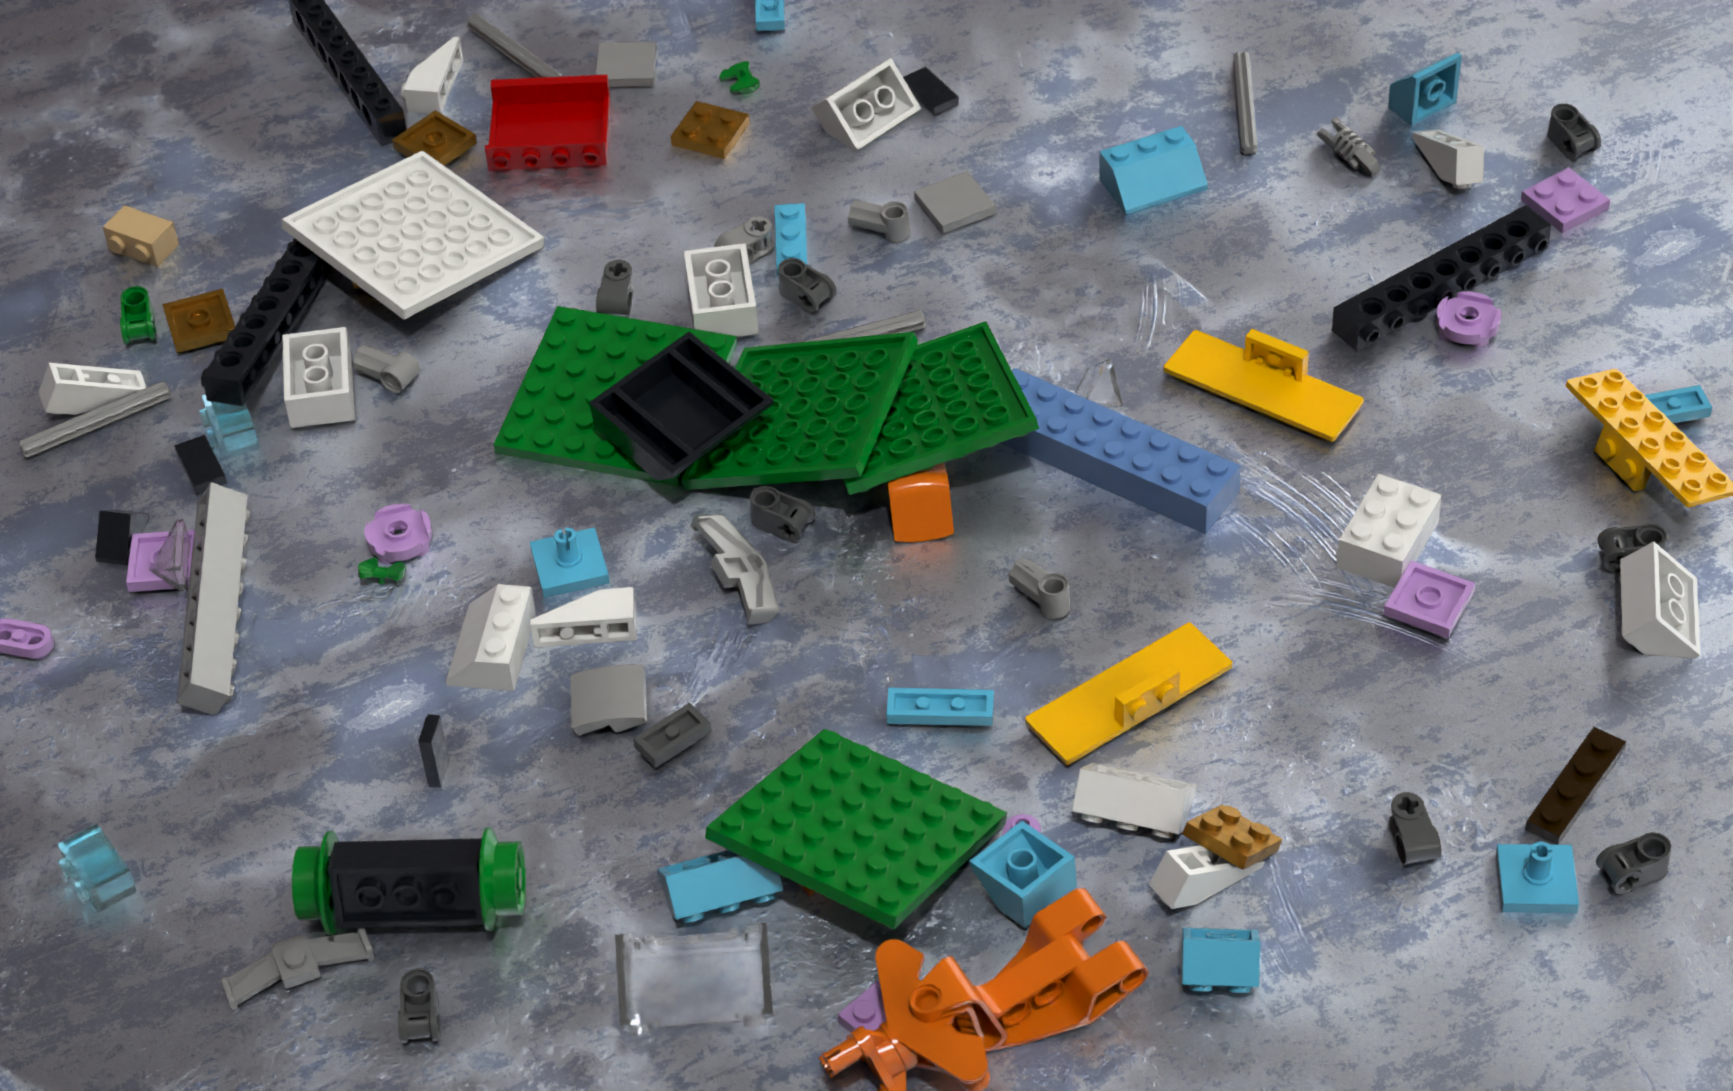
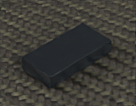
(931, 91)
(200, 463)
(434, 751)

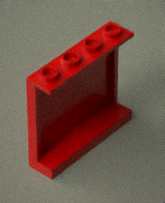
(549, 122)

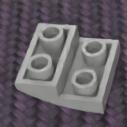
(608, 697)

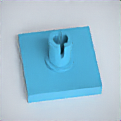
(569, 562)
(1537, 878)

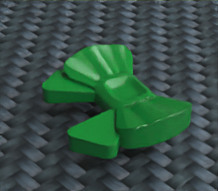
(746, 82)
(370, 568)

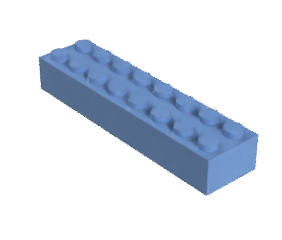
(1126, 456)

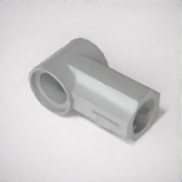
(889, 219)
(391, 370)
(1045, 588)

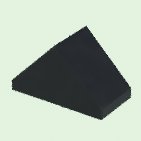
(115, 534)

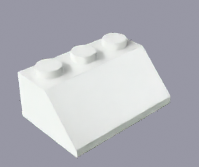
(867, 106)
(1659, 604)
(493, 639)
(1133, 799)

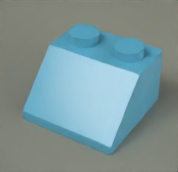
(1426, 90)
(1024, 872)
(1220, 958)

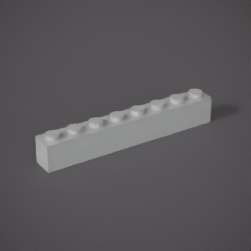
(213, 600)

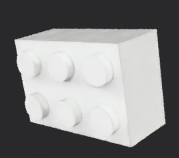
(721, 290)
(318, 377)
(1388, 530)

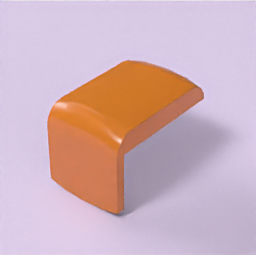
(921, 505)

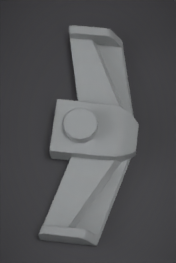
(739, 567)
(295, 962)

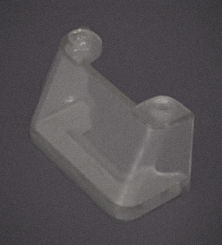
(694, 980)

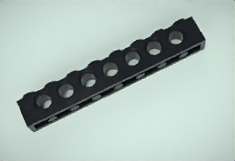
(349, 69)
(1445, 273)
(261, 328)

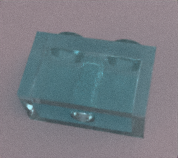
(230, 428)
(96, 868)

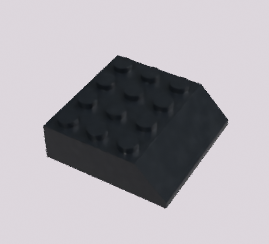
(677, 407)

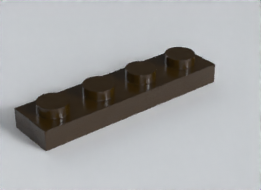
(1575, 786)

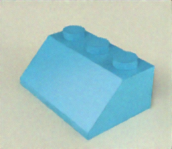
(1152, 170)
(715, 883)

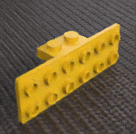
(1265, 378)
(1644, 441)
(1128, 693)

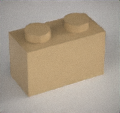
(140, 236)

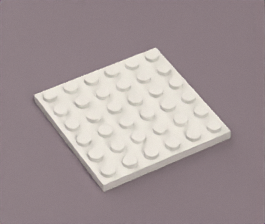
(412, 234)

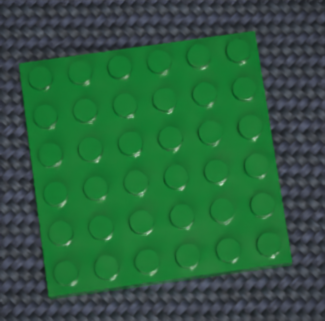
(572, 366)
(949, 404)
(823, 413)
(857, 827)

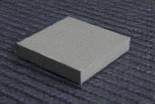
(628, 63)
(955, 202)

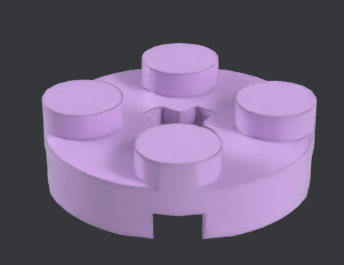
(1478, 330)
(412, 542)

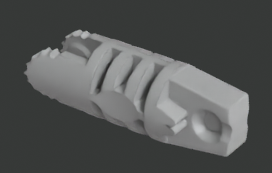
(1350, 147)

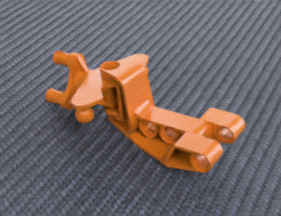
(952, 1024)

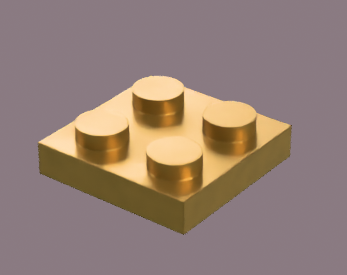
(710, 129)
(437, 137)
(199, 320)
(1232, 836)

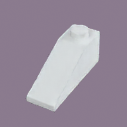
(433, 79)
(1452, 157)
(85, 388)
(594, 618)
(1194, 875)

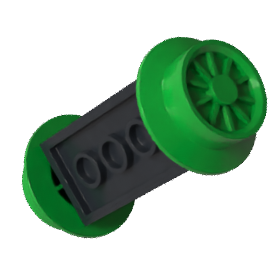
(409, 882)

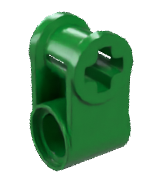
(137, 315)

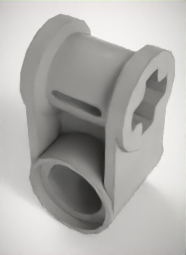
(753, 239)

